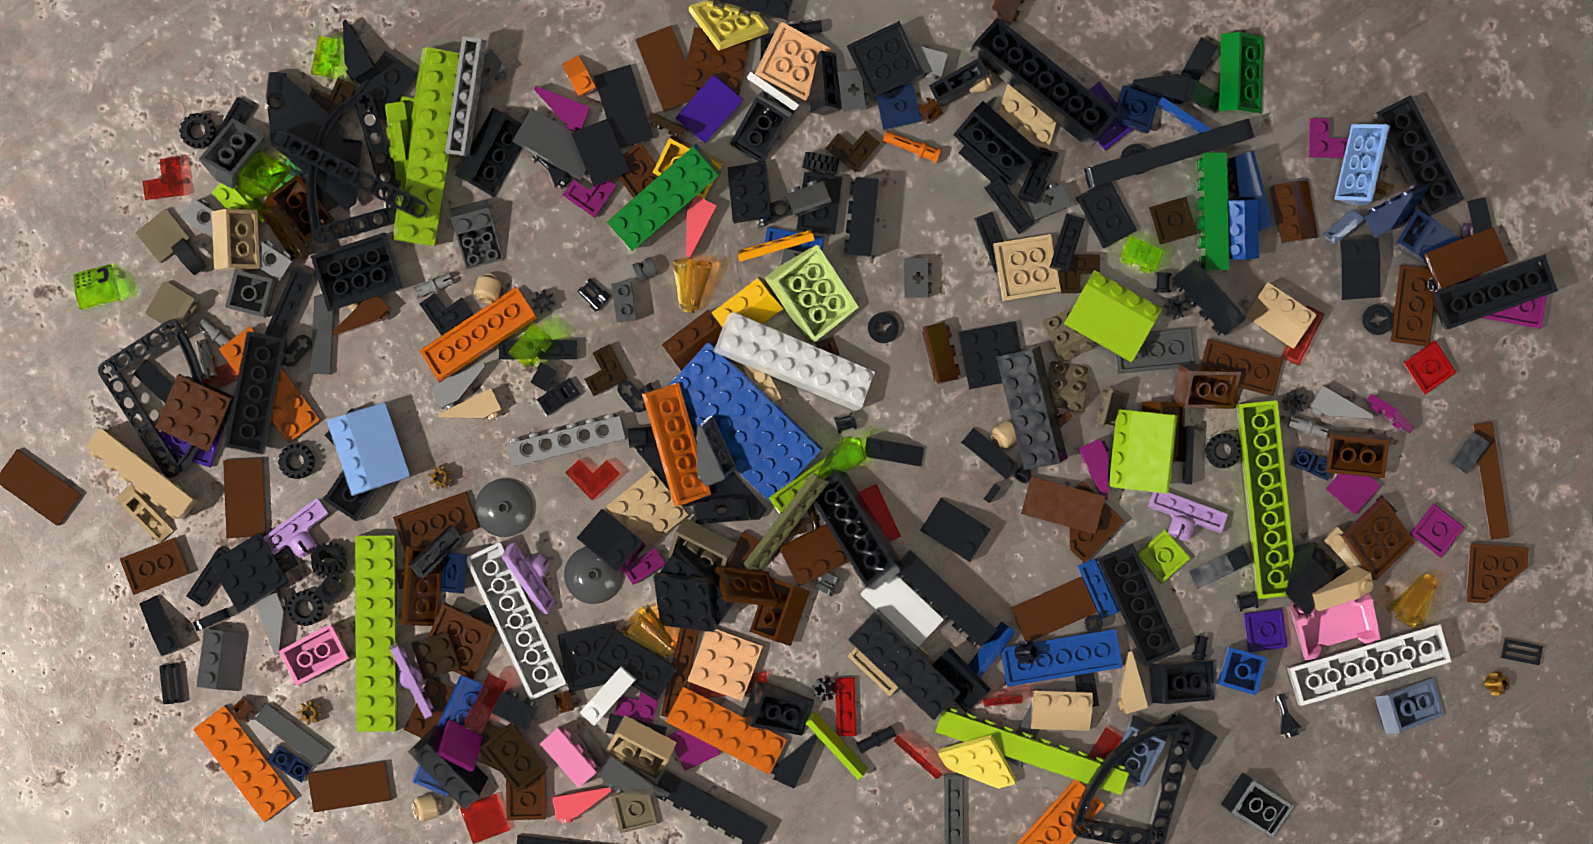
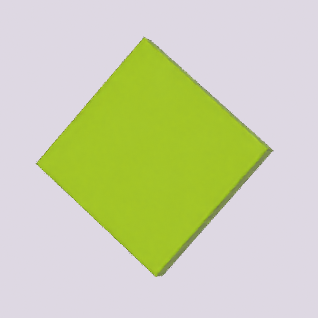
(1163, 556)

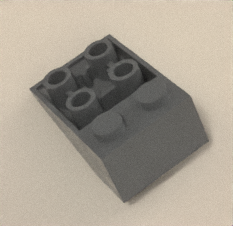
(476, 234)

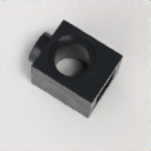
(322, 593)

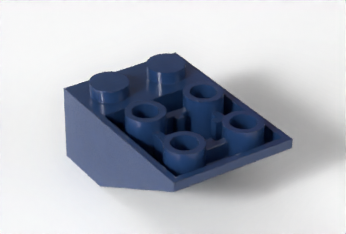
(1394, 211)
(1424, 235)

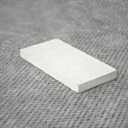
(904, 609)

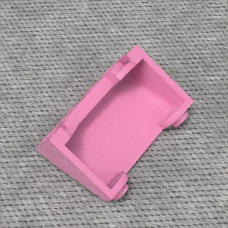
(1335, 625)

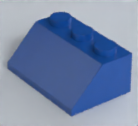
(1243, 228)

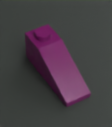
(568, 111)
(1096, 461)

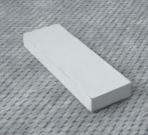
(774, 91)

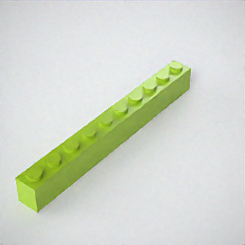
(1030, 750)

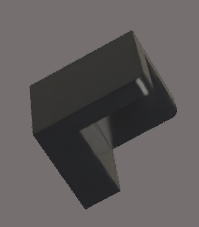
(544, 377)

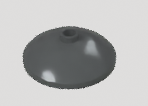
(518, 505)
(582, 586)

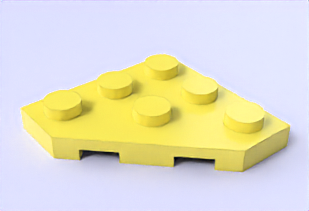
(727, 25)
(980, 761)

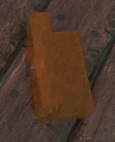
(1383, 187)

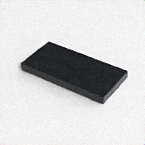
(623, 106)
(649, 669)

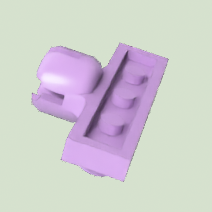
(1187, 514)
(295, 530)
(530, 574)
(411, 678)

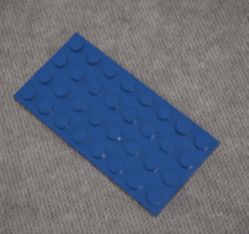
(757, 432)

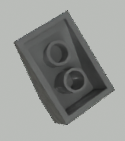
(713, 456)
(623, 777)

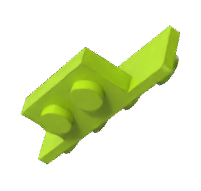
(398, 134)
(235, 199)

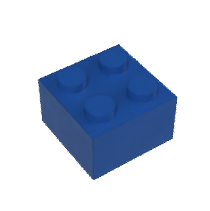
(1241, 670)

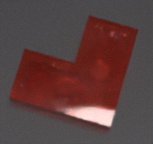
(169, 185)
(592, 483)

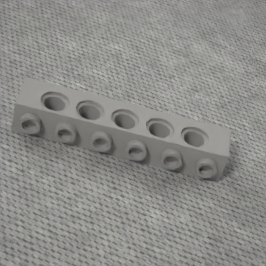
(466, 96)
(278, 270)
(615, 434)

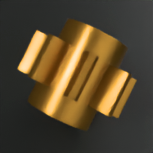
(434, 476)
(1497, 683)
(313, 709)

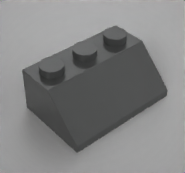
(231, 152)
(221, 659)

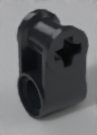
(775, 217)

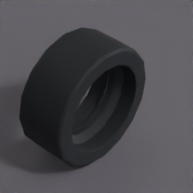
(188, 256)

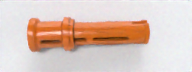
(921, 149)

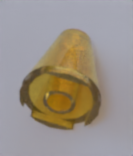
(691, 282)
(1414, 602)
(649, 632)

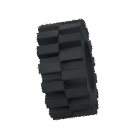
(186, 126)
(820, 163)
(1211, 450)
(284, 461)
(328, 551)
(293, 604)

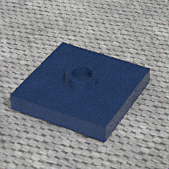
(1135, 109)
(900, 110)
(454, 573)

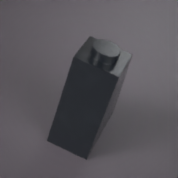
(1202, 740)

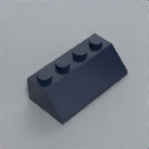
(1249, 185)

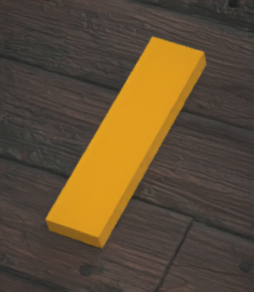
(776, 245)

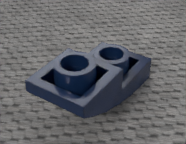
(1310, 463)
(289, 763)

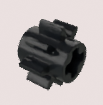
(539, 297)
(1180, 309)
(1297, 398)
(1026, 652)
(824, 689)

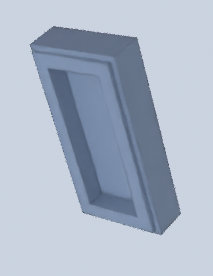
(1343, 226)

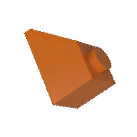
(579, 76)

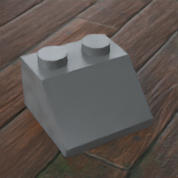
(808, 198)

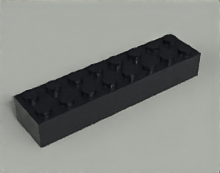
(1043, 83)

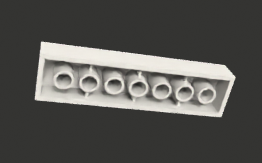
(794, 361)
(516, 622)
(1369, 664)

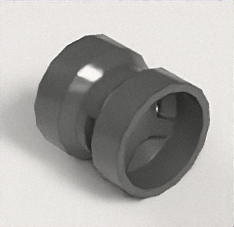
(644, 269)
(825, 587)

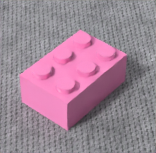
(314, 654)
(570, 756)

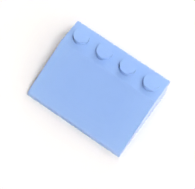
(1361, 164)
(368, 448)

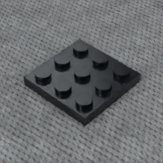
(885, 59)
(980, 352)
(249, 572)
(685, 601)
(576, 653)

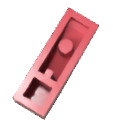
(698, 217)
(573, 804)

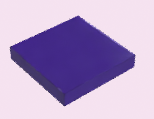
(1265, 630)

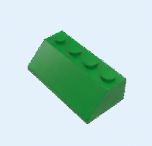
(1241, 73)

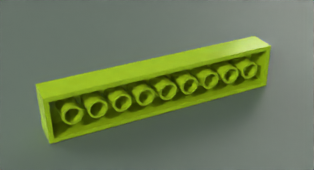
(425, 152)
(1266, 496)
(376, 633)

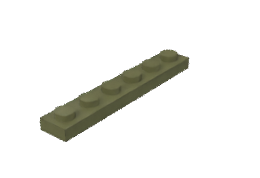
(786, 522)

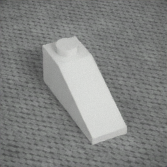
(607, 695)

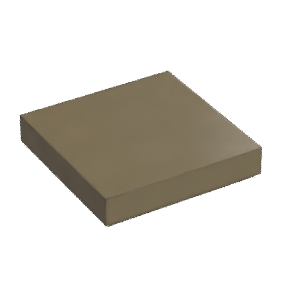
(161, 235)
(633, 811)

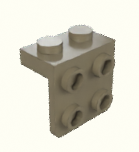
(171, 304)
(1065, 339)
(1068, 385)
(1112, 400)

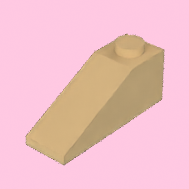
(479, 406)
(144, 513)
(1338, 546)
(1343, 589)
(1131, 690)

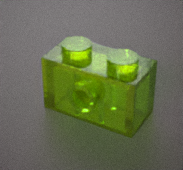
(325, 58)
(1141, 254)
(530, 346)

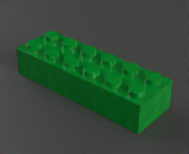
(664, 197)
(1213, 212)

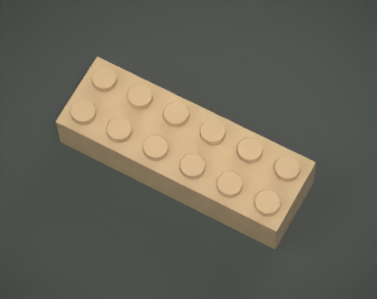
(141, 472)

